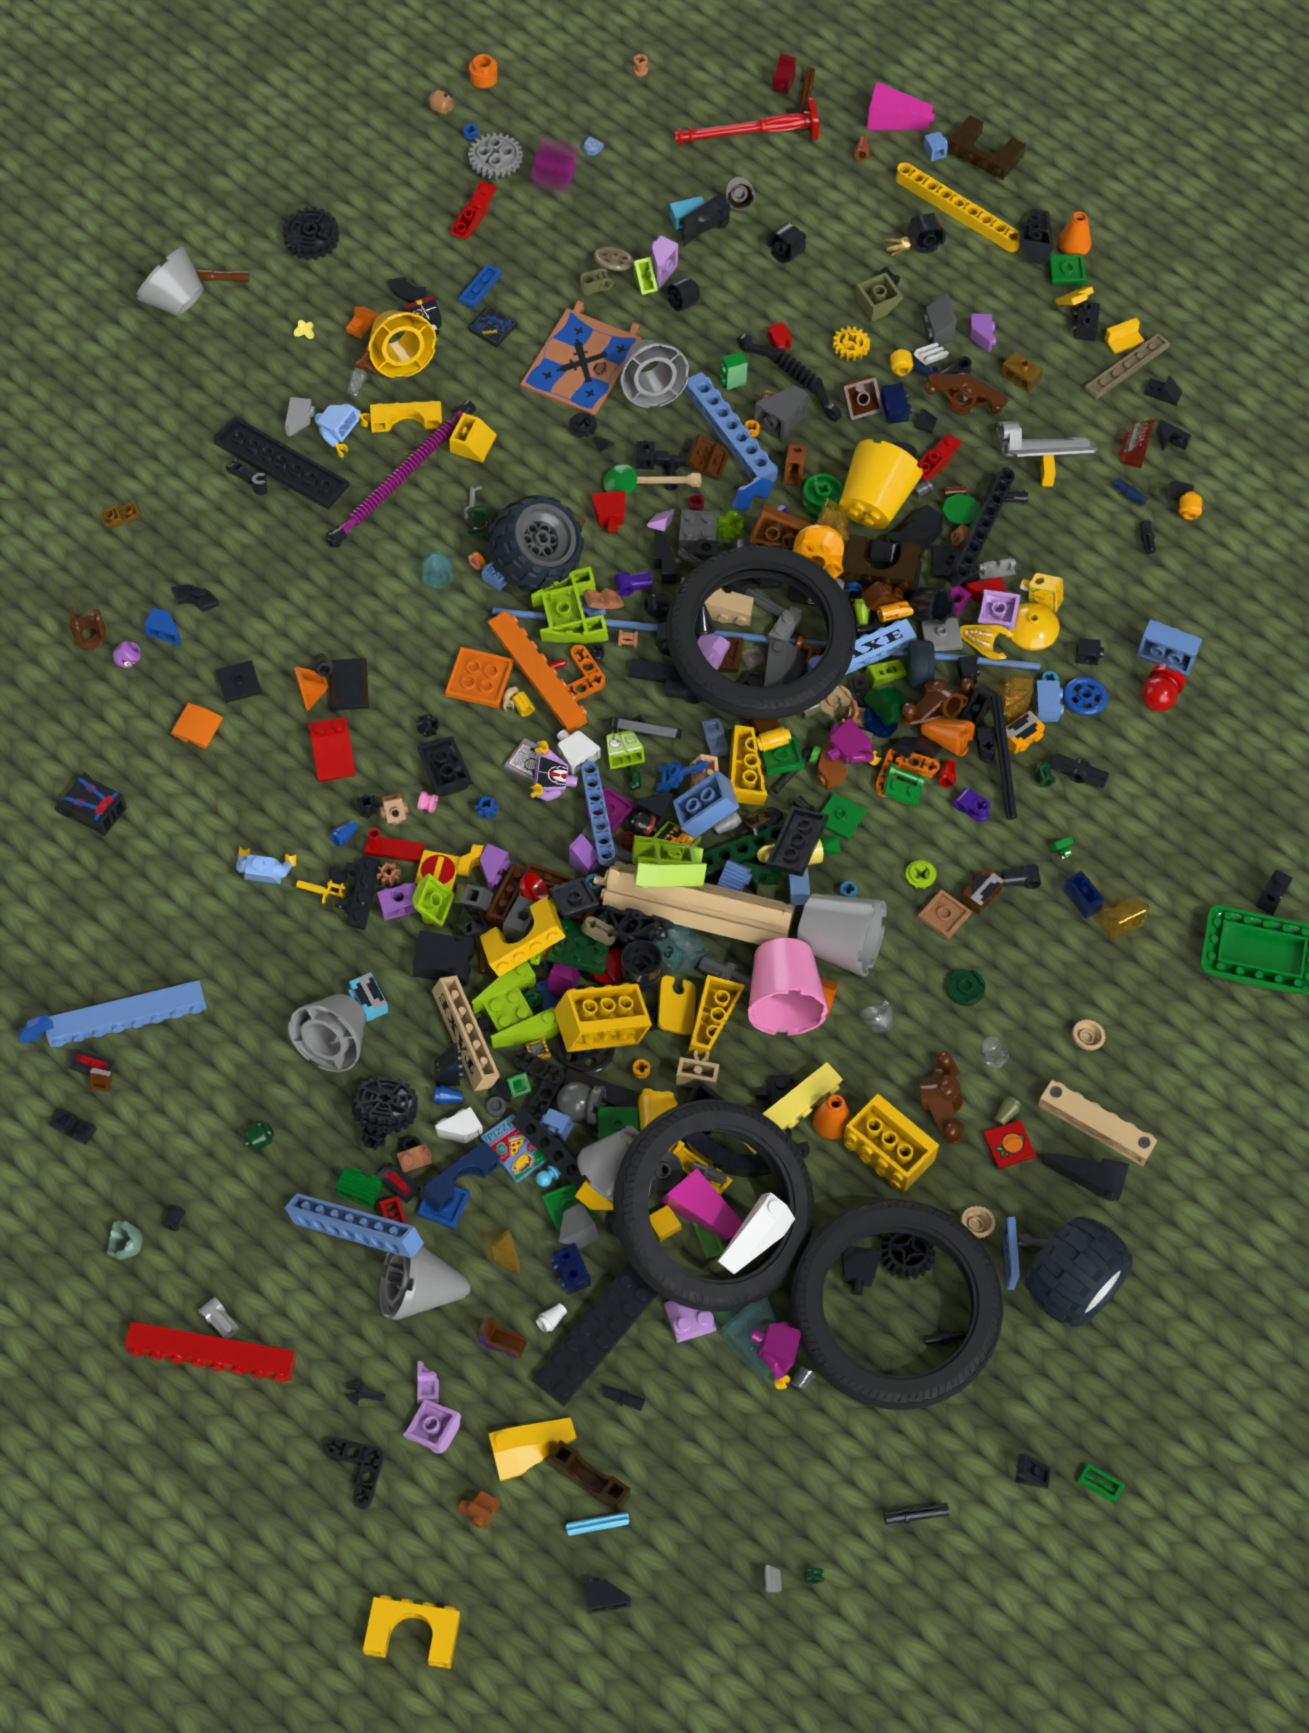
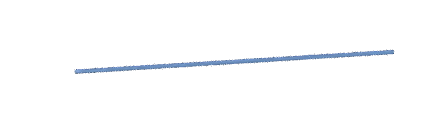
(764, 638)

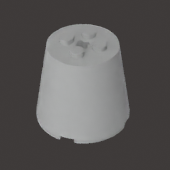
(843, 930)

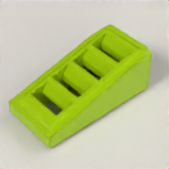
(876, 679)

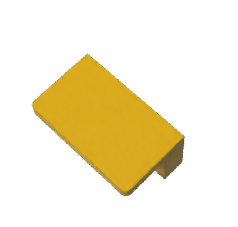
(1124, 336)

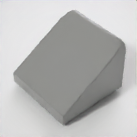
(772, 1579)

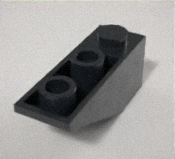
(449, 1067)

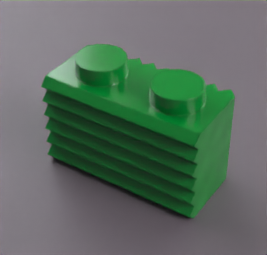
(733, 370)
(359, 1187)

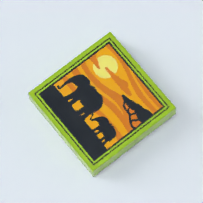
(674, 833)

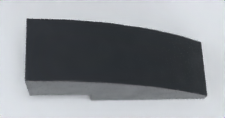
(664, 558)

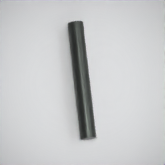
(788, 776)

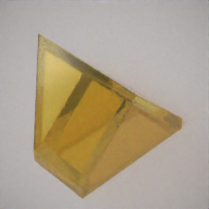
(504, 1253)

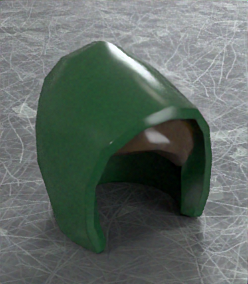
(483, 519)

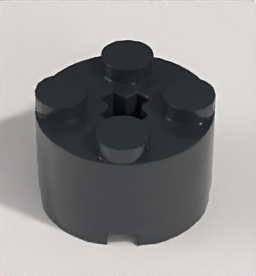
(926, 232)
(786, 242)

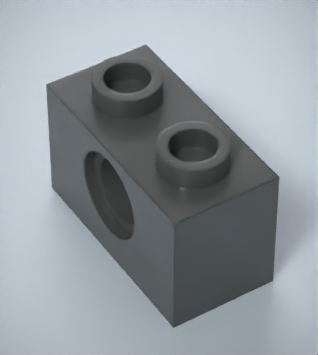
(513, 925)

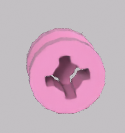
(427, 802)

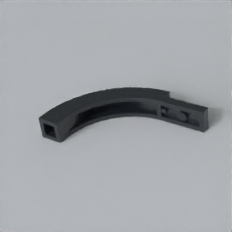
(728, 1161)

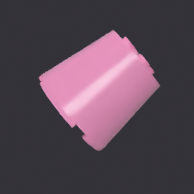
(786, 988)

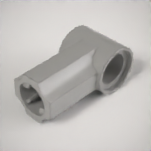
(216, 1315)

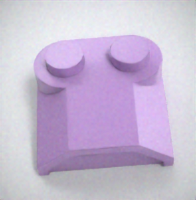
(999, 609)
(713, 648)
(688, 1322)
(433, 1426)

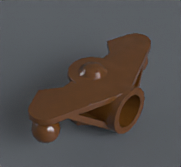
(965, 392)
(938, 702)
(943, 1098)

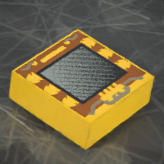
(538, 1048)

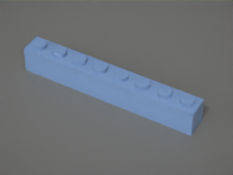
(126, 1013)

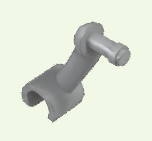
(471, 500)

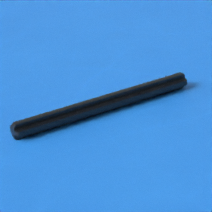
(1004, 758)

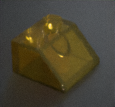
(1124, 917)

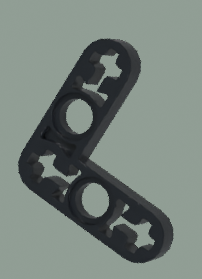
(547, 1082)
(362, 1459)

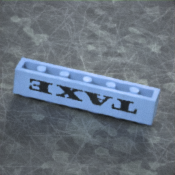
(877, 645)

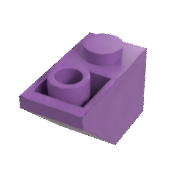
(981, 330)
(492, 864)

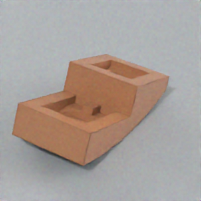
(605, 600)

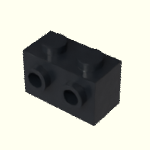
(1086, 321)

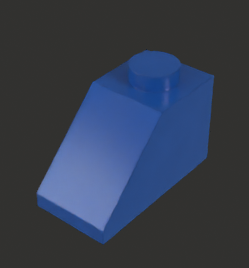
(161, 626)

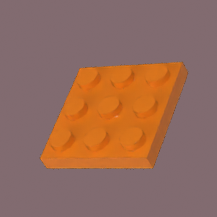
(479, 677)

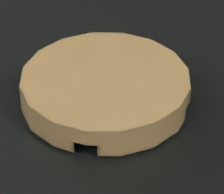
(836, 703)

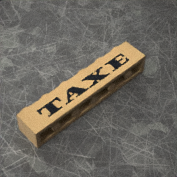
(466, 1033)

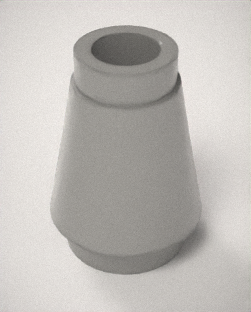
(728, 823)

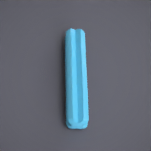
(597, 1523)

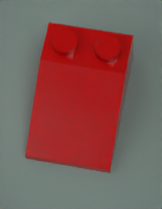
(332, 749)

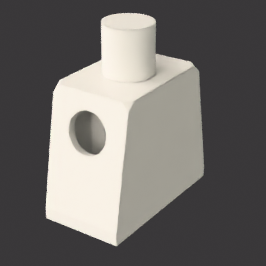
(576, 750)

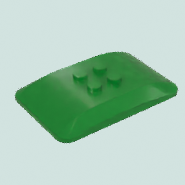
(1257, 950)

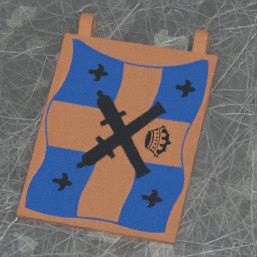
(580, 361)

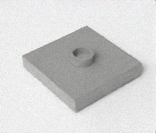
(943, 636)

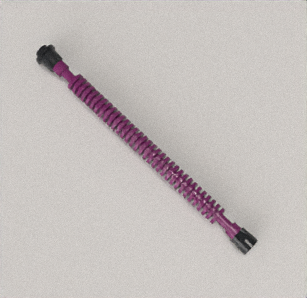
(411, 463)

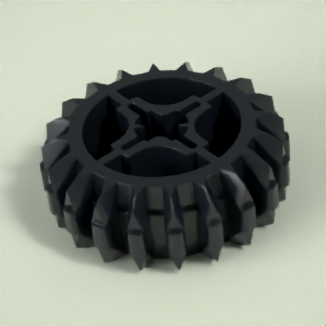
(925, 1258)

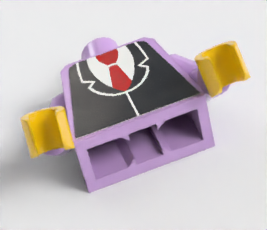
(550, 774)

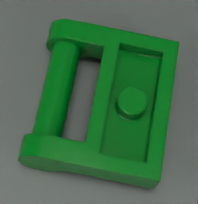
(901, 790)

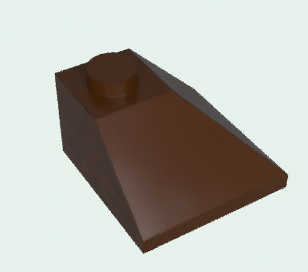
(862, 397)

